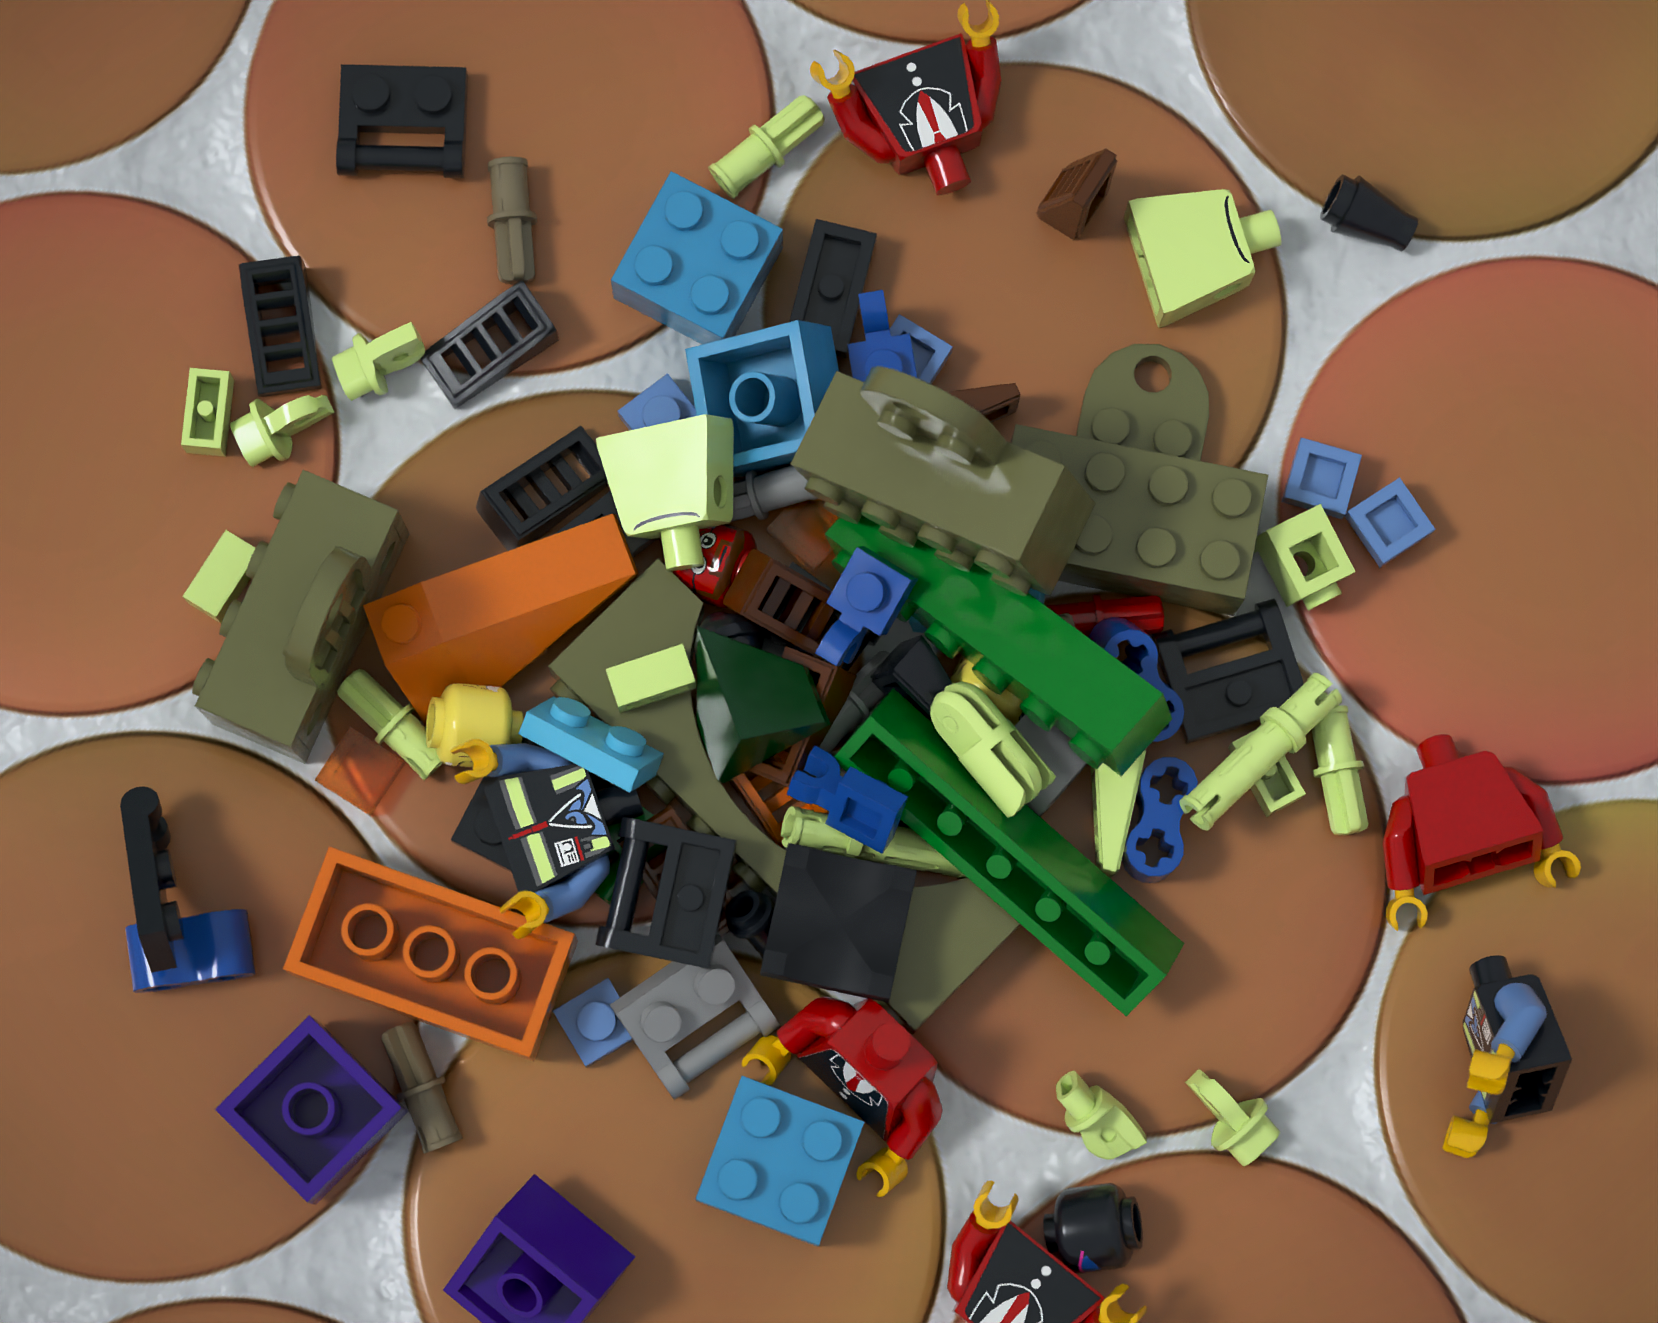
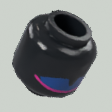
(1094, 1228)

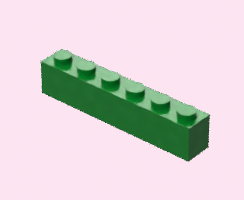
(1021, 649)
(1014, 858)

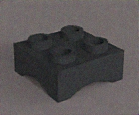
(838, 923)

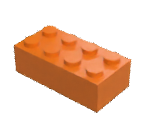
(430, 954)

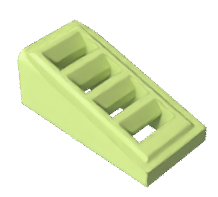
(1112, 811)

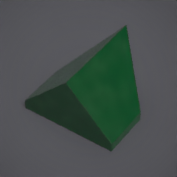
(751, 703)

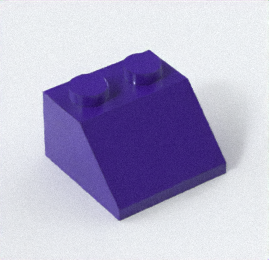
(538, 1262)

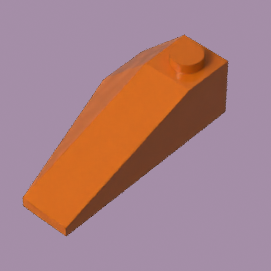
(497, 612)

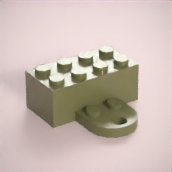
(942, 477)
(1160, 512)
(300, 615)

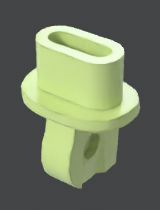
(366, 363)
(269, 431)
(1102, 1120)
(1241, 1125)

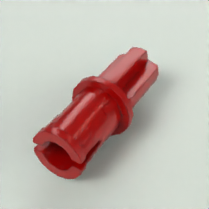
(1144, 612)

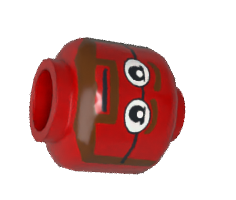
(723, 555)

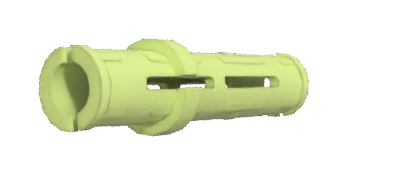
(1280, 732)
(905, 850)

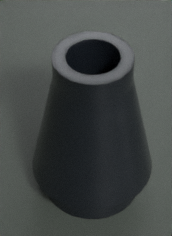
(1365, 213)

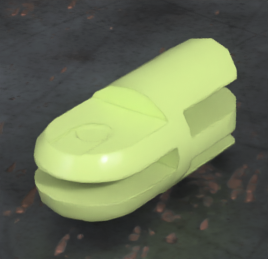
(989, 747)

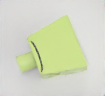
(1195, 249)
(672, 482)

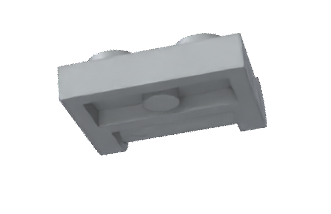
(681, 1001)

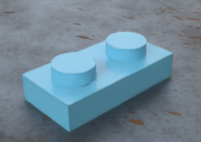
(604, 750)

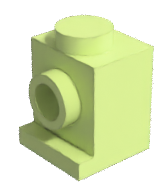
(1316, 542)

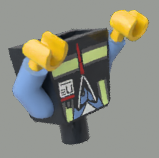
(548, 825)
(1513, 1052)

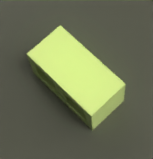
(207, 412)
(221, 577)
(651, 678)
(1276, 787)

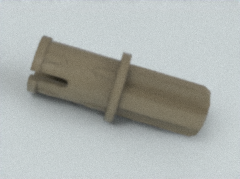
(512, 219)
(420, 1087)

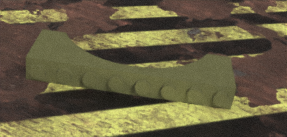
(947, 925)

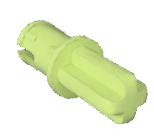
(767, 145)
(390, 721)
(1339, 773)

